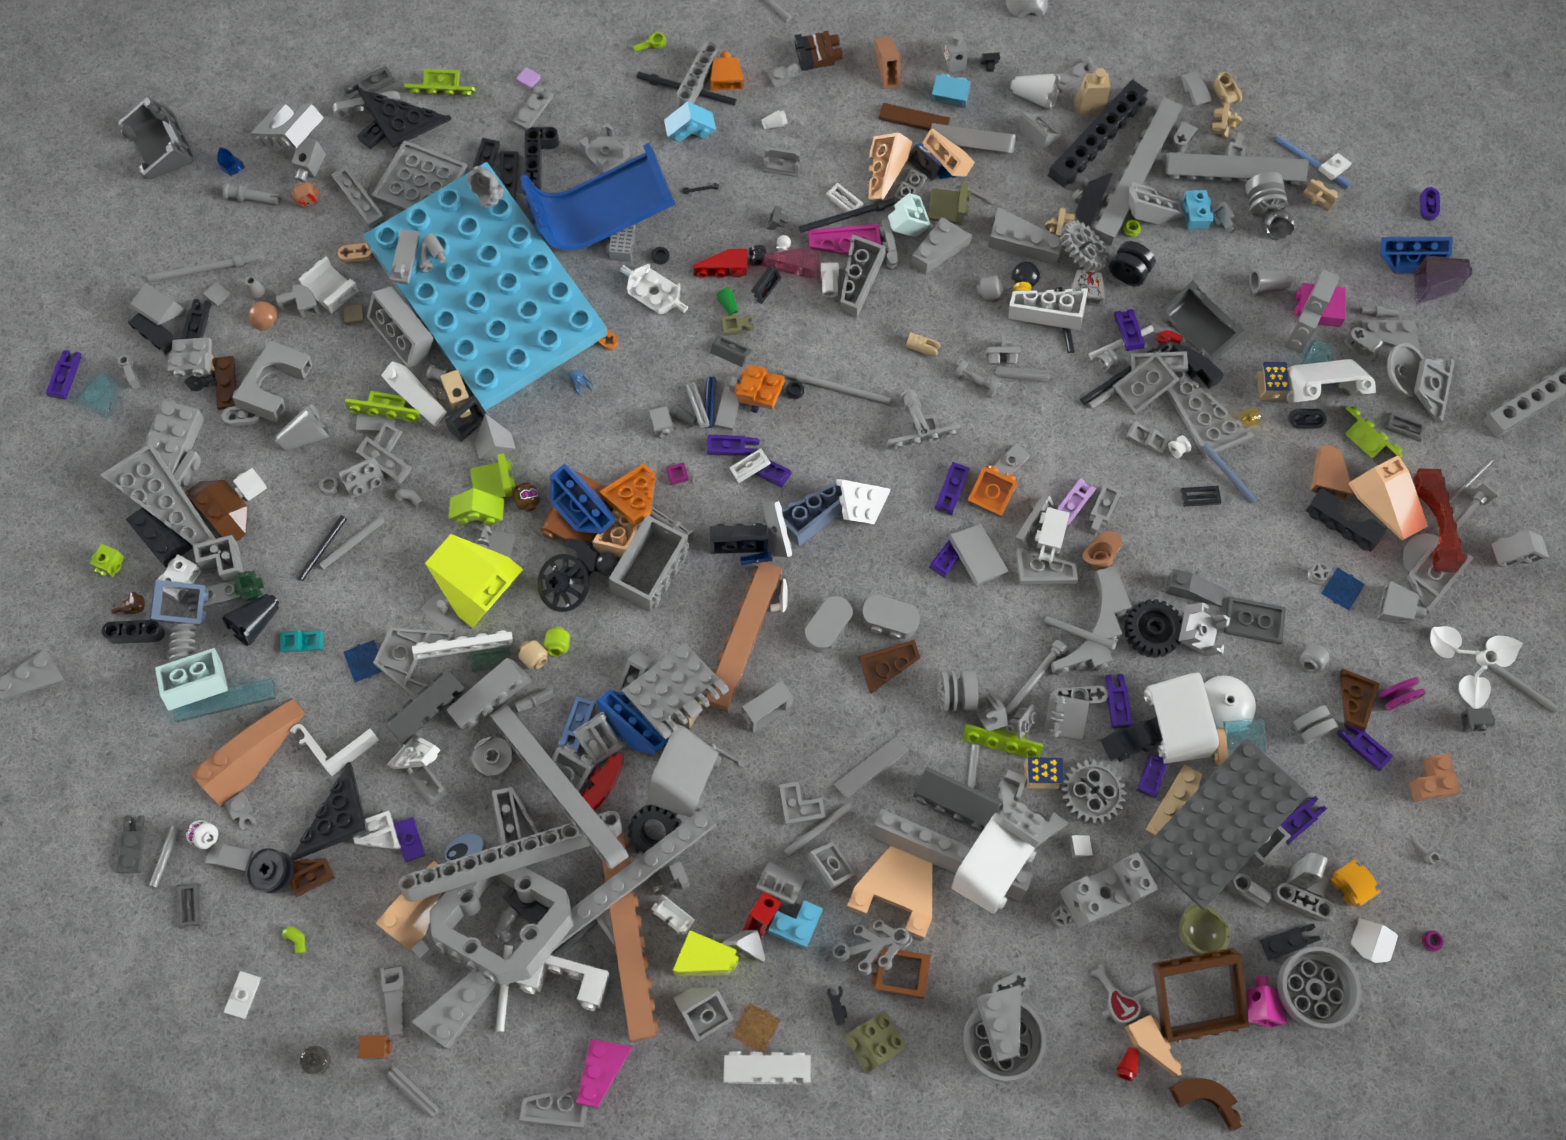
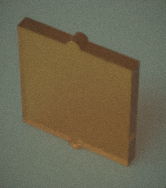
(756, 1028)

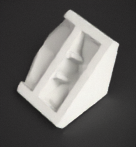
(1373, 941)

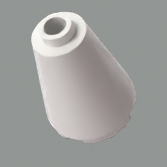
(1037, 88)

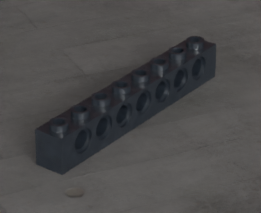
(1098, 134)

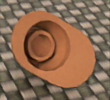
(1102, 550)

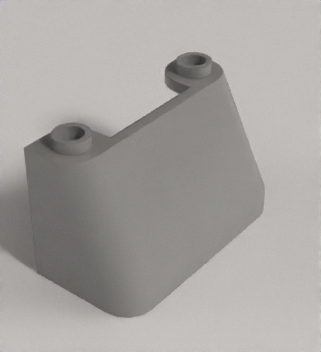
(682, 773)

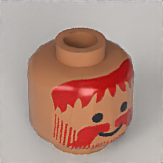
(305, 194)

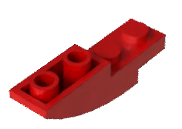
(603, 781)

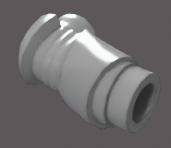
(505, 922)

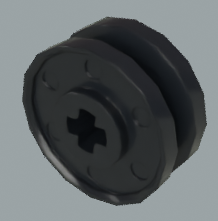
(270, 871)

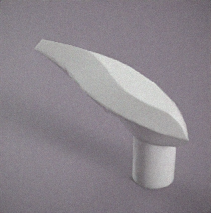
(783, 599)

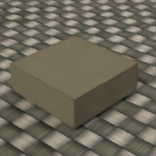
(353, 314)

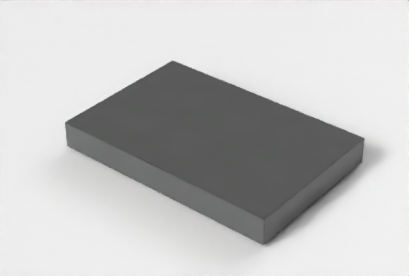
(1255, 620)

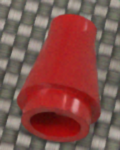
(1128, 1065)

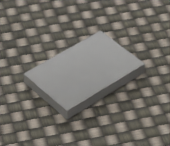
(1145, 383)
(978, 554)

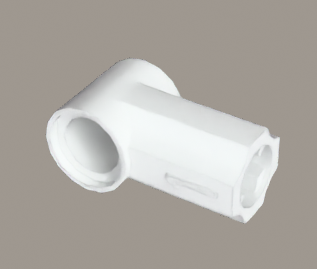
(829, 278)

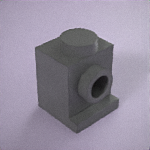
(1478, 719)

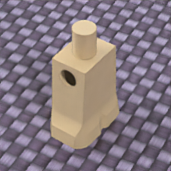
(1093, 93)

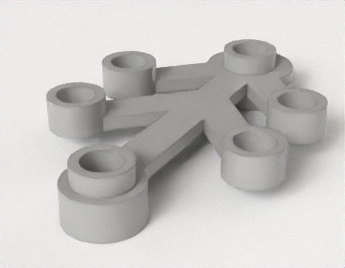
(874, 945)

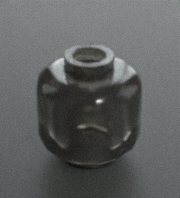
(321, 1062)

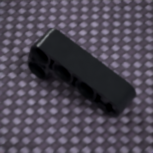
(542, 141)

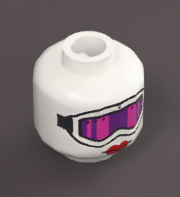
(202, 834)

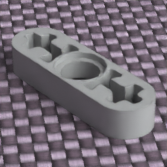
(1084, 690)

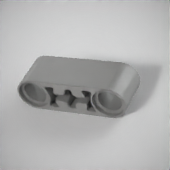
(1308, 910)

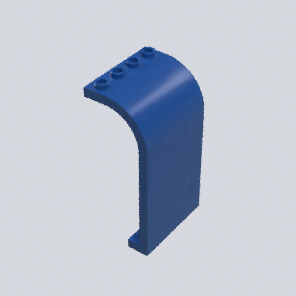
(601, 204)

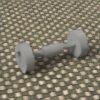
(976, 378)

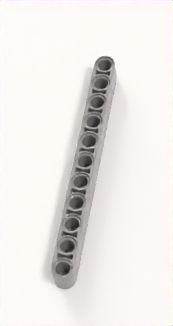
(559, 787)
(499, 859)

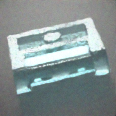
(1241, 729)

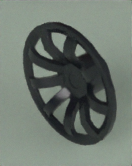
(560, 582)

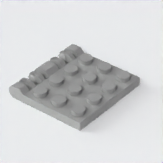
(674, 687)

